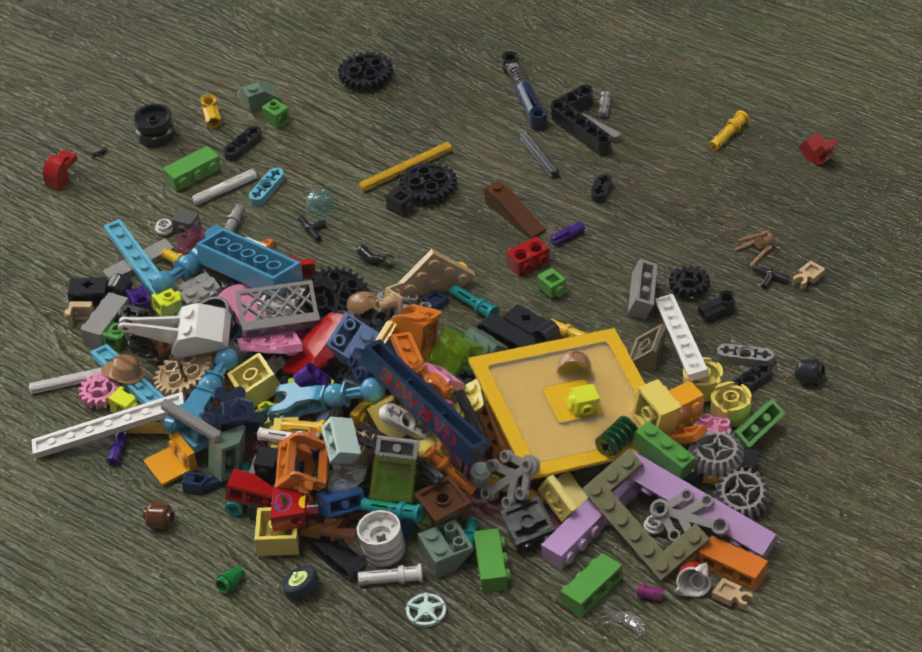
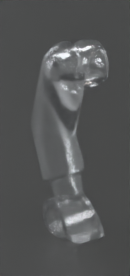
(628, 618)

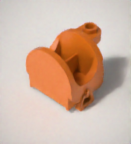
(422, 324)

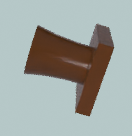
(443, 501)

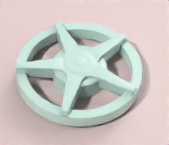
(426, 610)

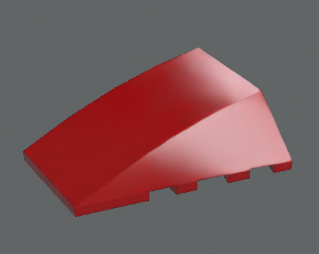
(314, 346)

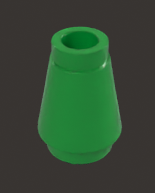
(228, 580)

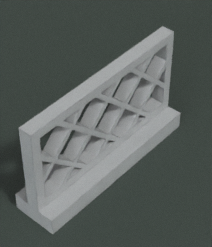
(282, 323)

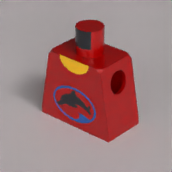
(290, 509)

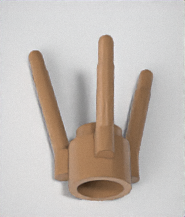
(762, 241)

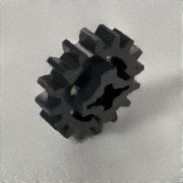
(689, 281)

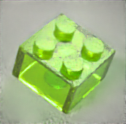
(453, 350)
(393, 479)

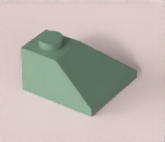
(257, 95)

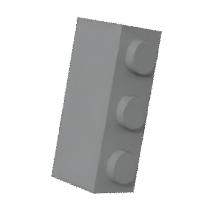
(642, 289)
(102, 319)

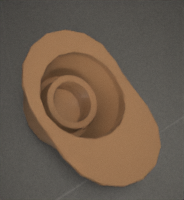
(123, 369)

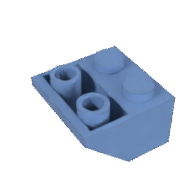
(348, 335)

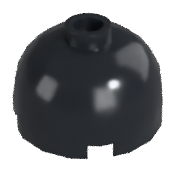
(326, 299)

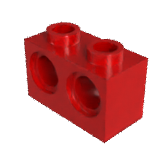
(527, 256)

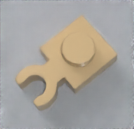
(810, 273)
(729, 592)

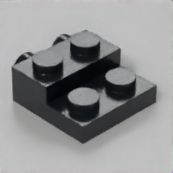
(527, 524)

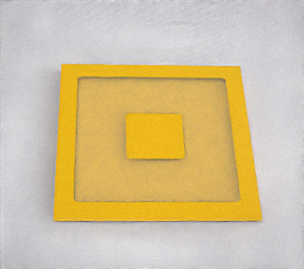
(532, 398)

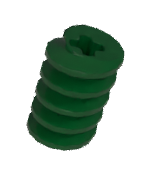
(616, 436)

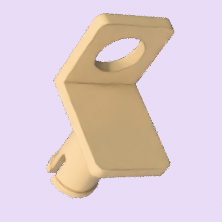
(391, 299)

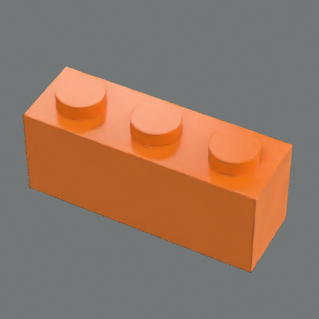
(734, 563)

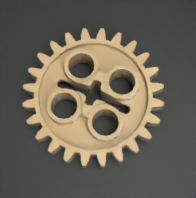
(171, 379)

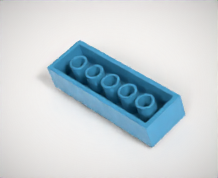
(247, 261)

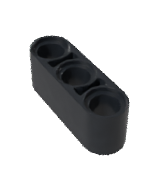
(338, 557)

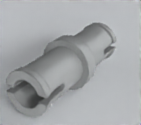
(233, 220)

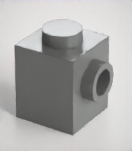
(184, 220)

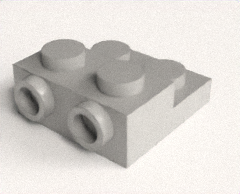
(198, 289)

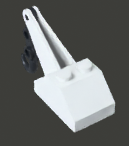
(192, 332)

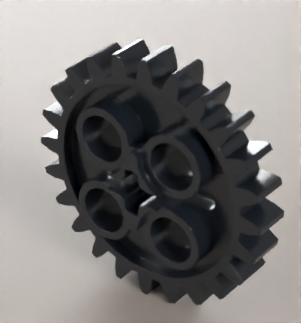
(365, 71)
(429, 182)
(335, 277)

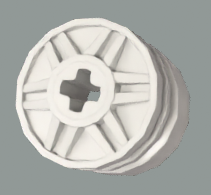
(381, 538)

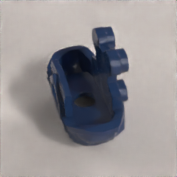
(234, 411)

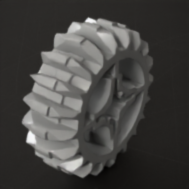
(728, 449)
(757, 487)

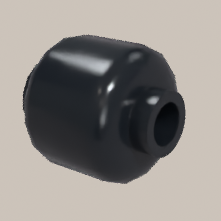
(119, 283)
(810, 371)

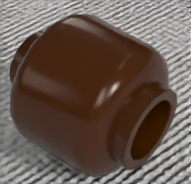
(158, 515)

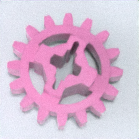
(97, 390)

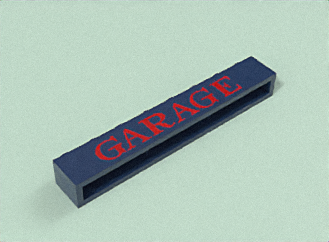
(424, 402)

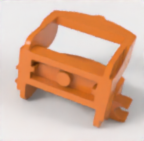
(289, 450)

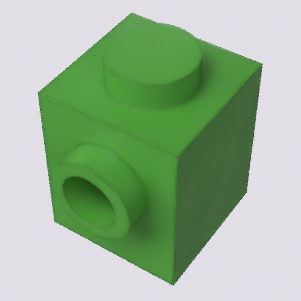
(275, 113)

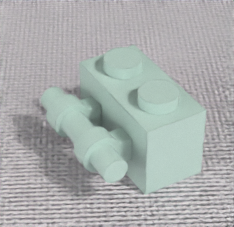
(340, 441)

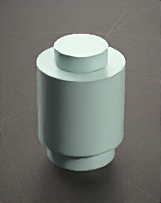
(479, 474)

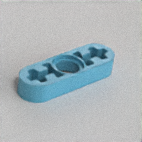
(260, 195)

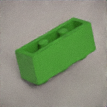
(191, 168)
(758, 423)
(663, 450)
(491, 560)
(591, 584)

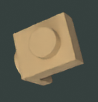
(78, 311)

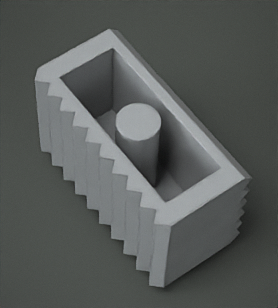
(397, 448)

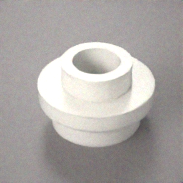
(164, 227)
(653, 525)

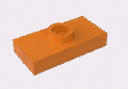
(689, 434)

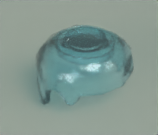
(319, 202)

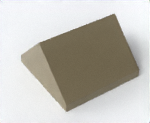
(649, 349)

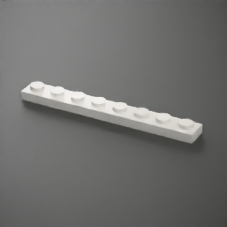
(681, 338)
(102, 427)

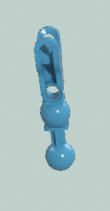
(185, 267)
(201, 397)
(316, 398)

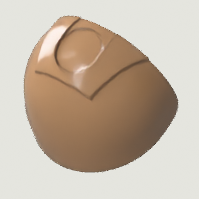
(361, 302)
(575, 357)

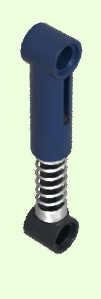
(535, 112)

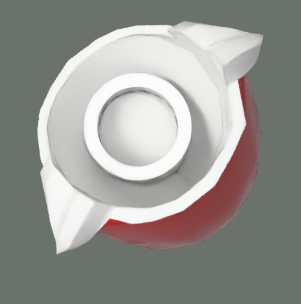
(693, 579)

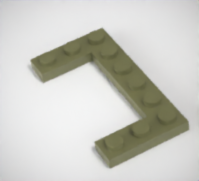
(660, 562)

